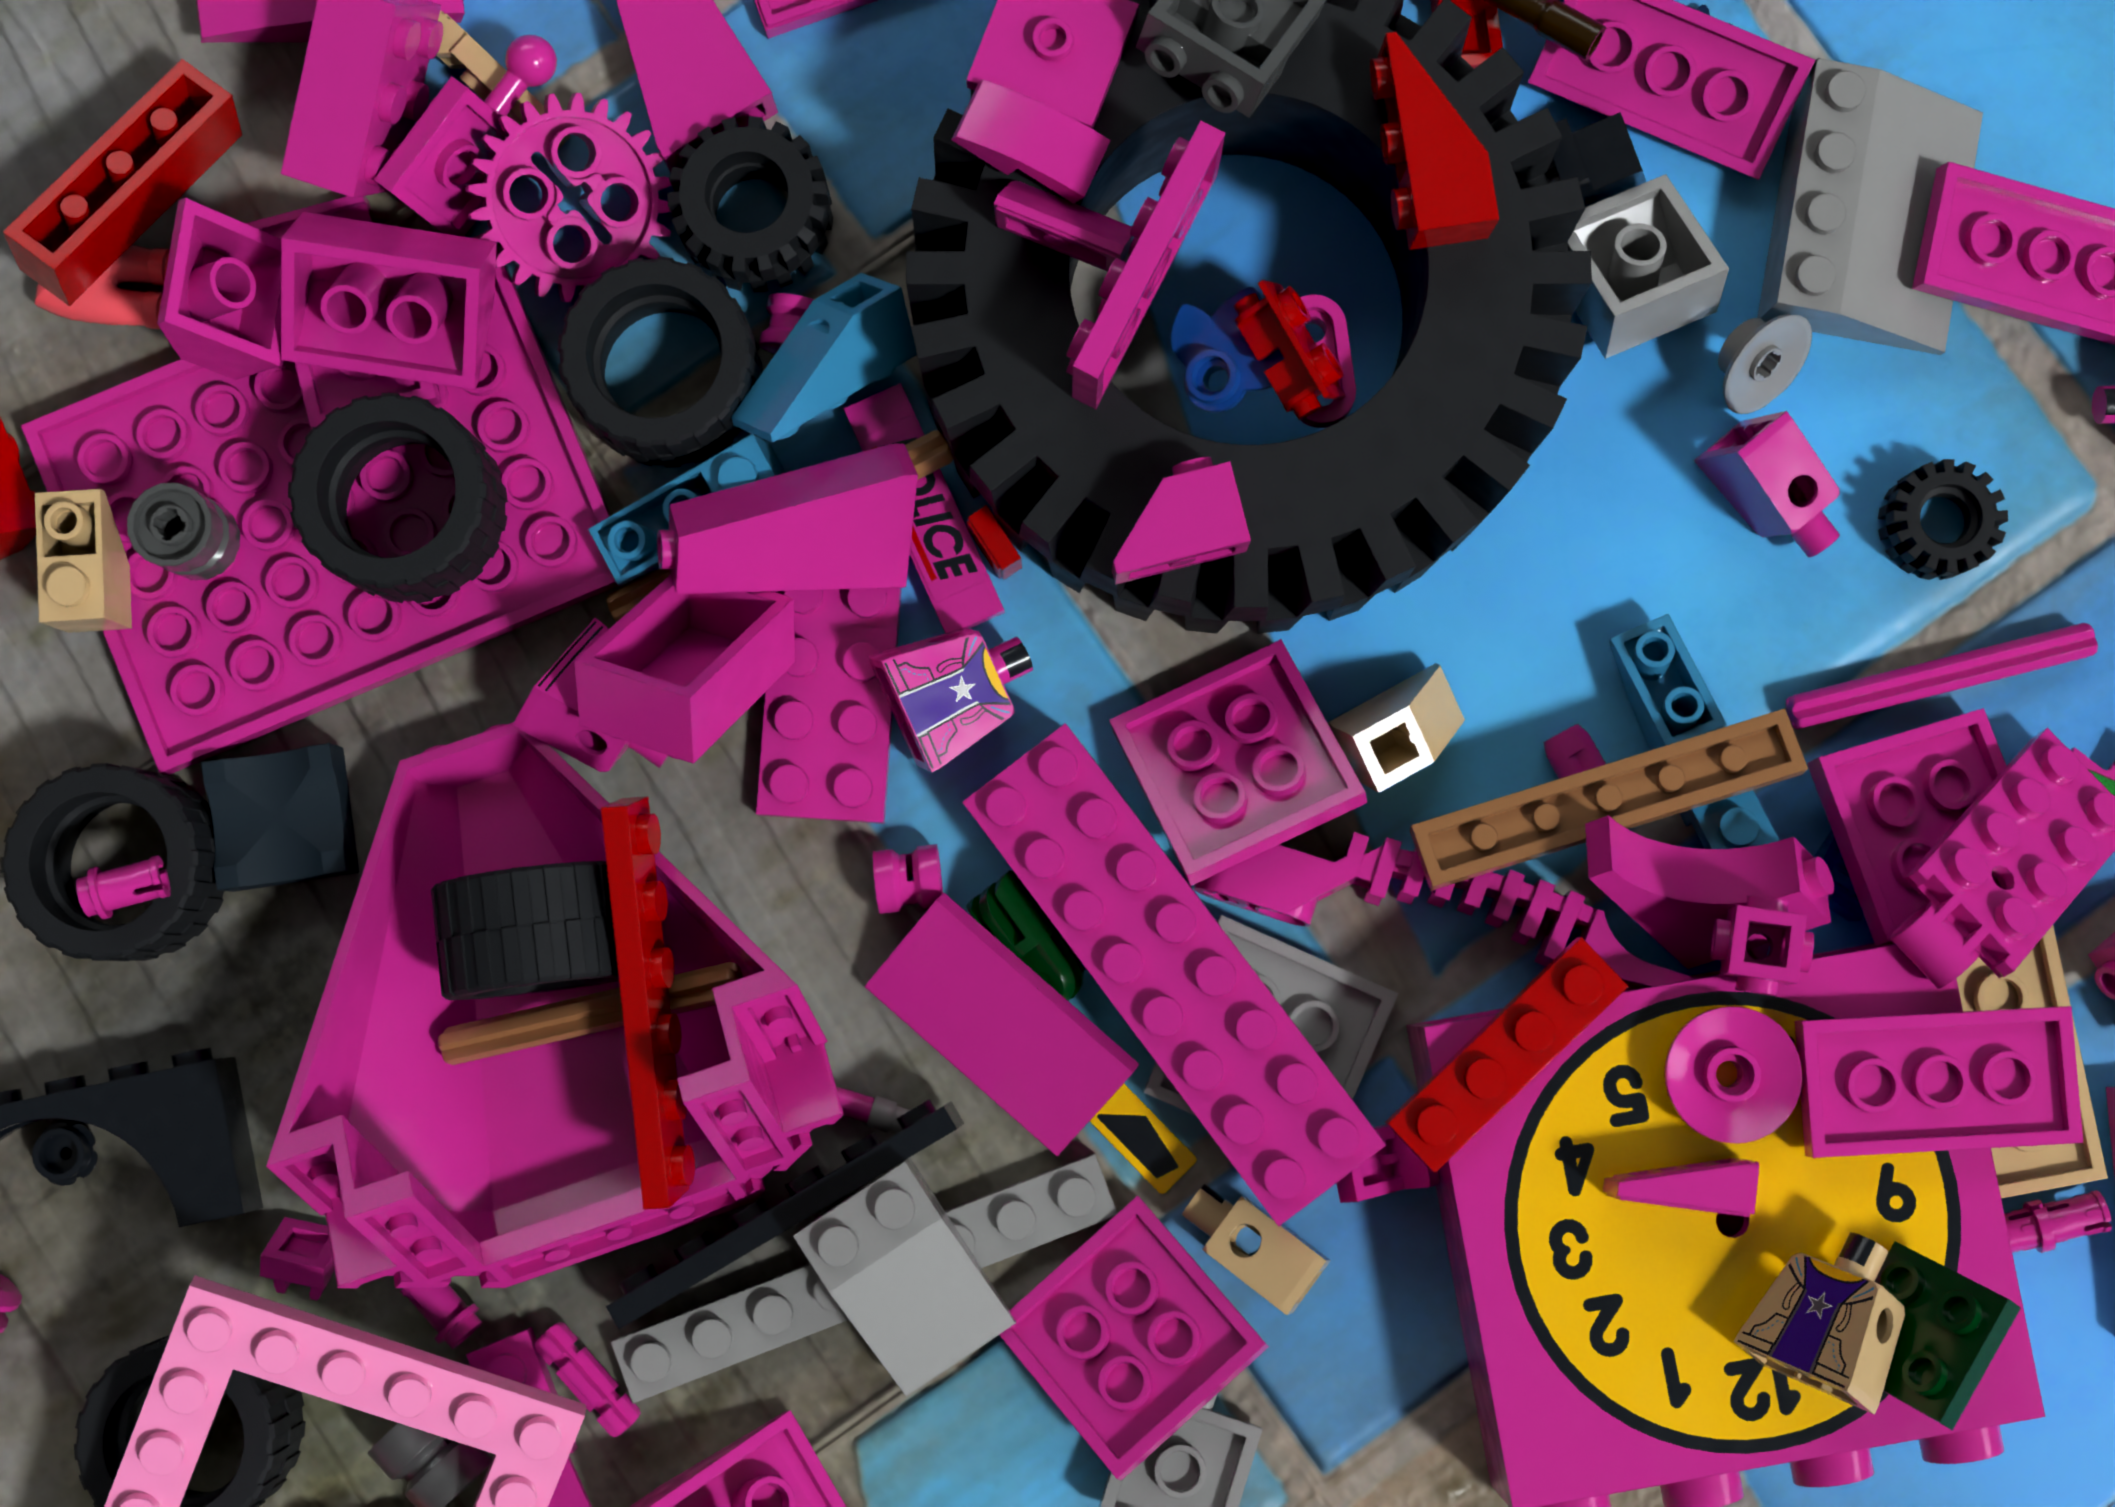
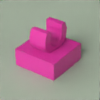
(298, 1255)

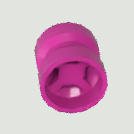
(893, 876)

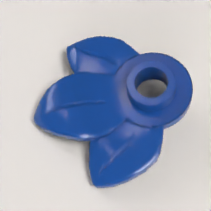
(1217, 344)

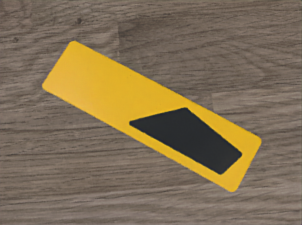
(1143, 1139)

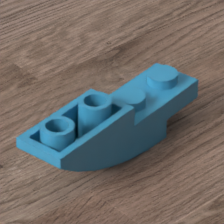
(1674, 706)

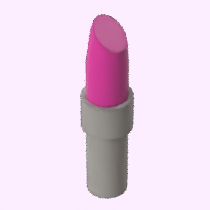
(876, 1112)

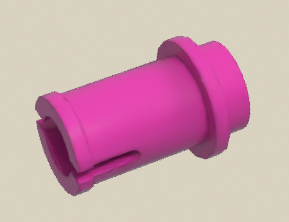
(122, 887)
(445, 1313)

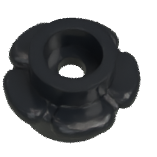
(48, 1156)

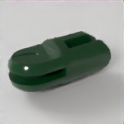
(1025, 929)

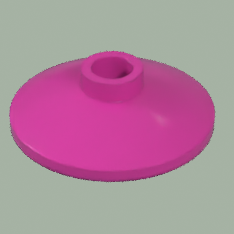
(1765, 1082)

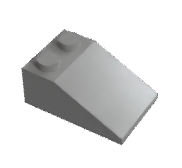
(904, 1277)

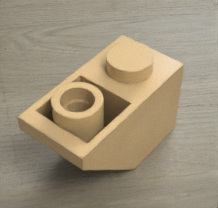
(80, 563)
(1399, 729)

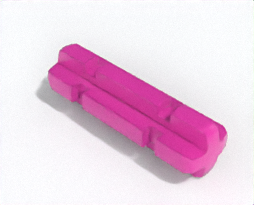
(587, 1379)

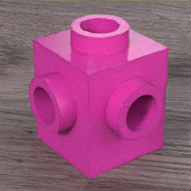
(1789, 945)

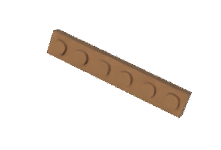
(1627, 790)

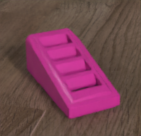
(1709, 1186)

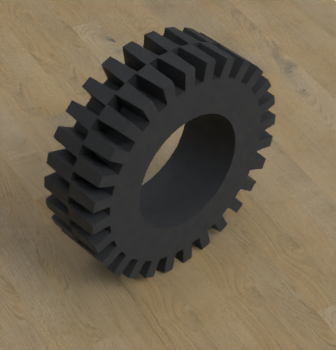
(1324, 511)

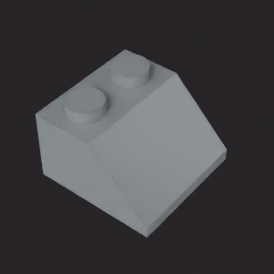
(1647, 266)

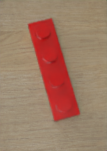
(1506, 1054)

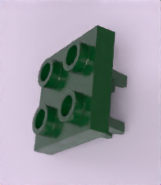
(1945, 1336)

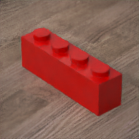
(124, 182)

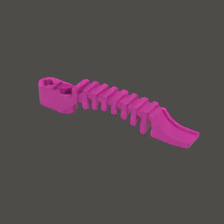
(1291, 882)

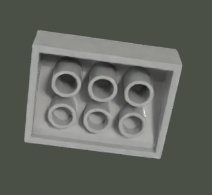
(1858, 205)

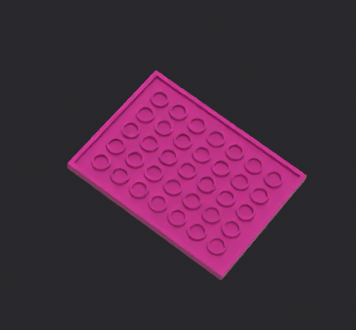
(277, 628)

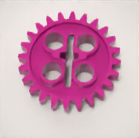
(613, 159)

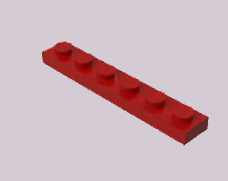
(645, 975)

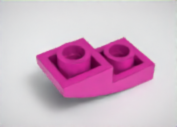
(1032, 137)

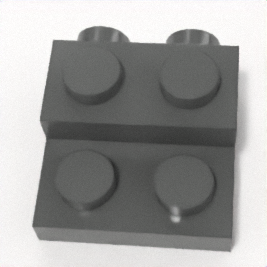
(1226, 45)

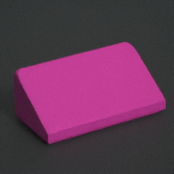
(1061, 225)

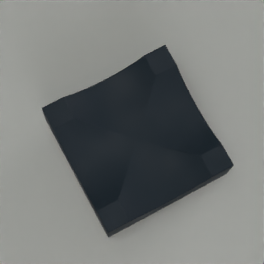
(281, 817)

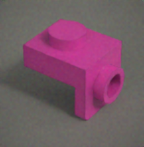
(1386, 1171)

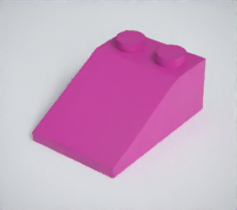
(758, 1470)

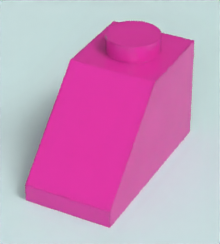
(1186, 522)

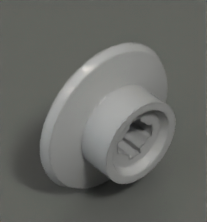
(1763, 360)

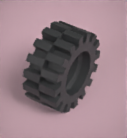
(1977, 507)

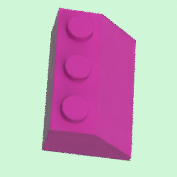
(386, 299)

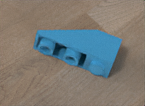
(833, 351)
(630, 535)

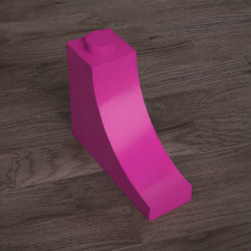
(1684, 889)

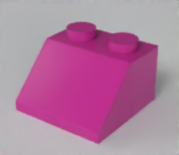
(222, 293)

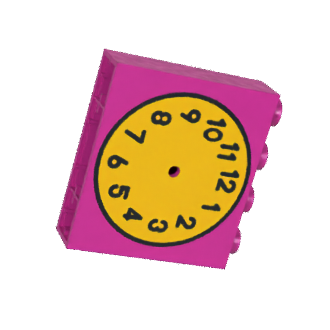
(1614, 1321)

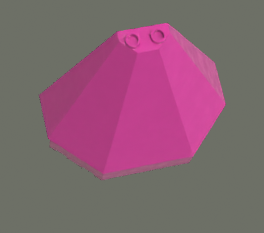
(535, 1149)

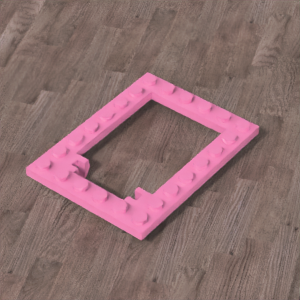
(238, 1331)

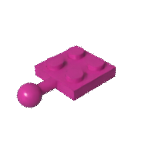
(435, 156)

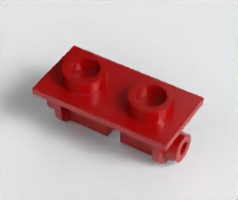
(1279, 324)

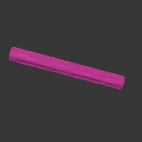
(1941, 675)

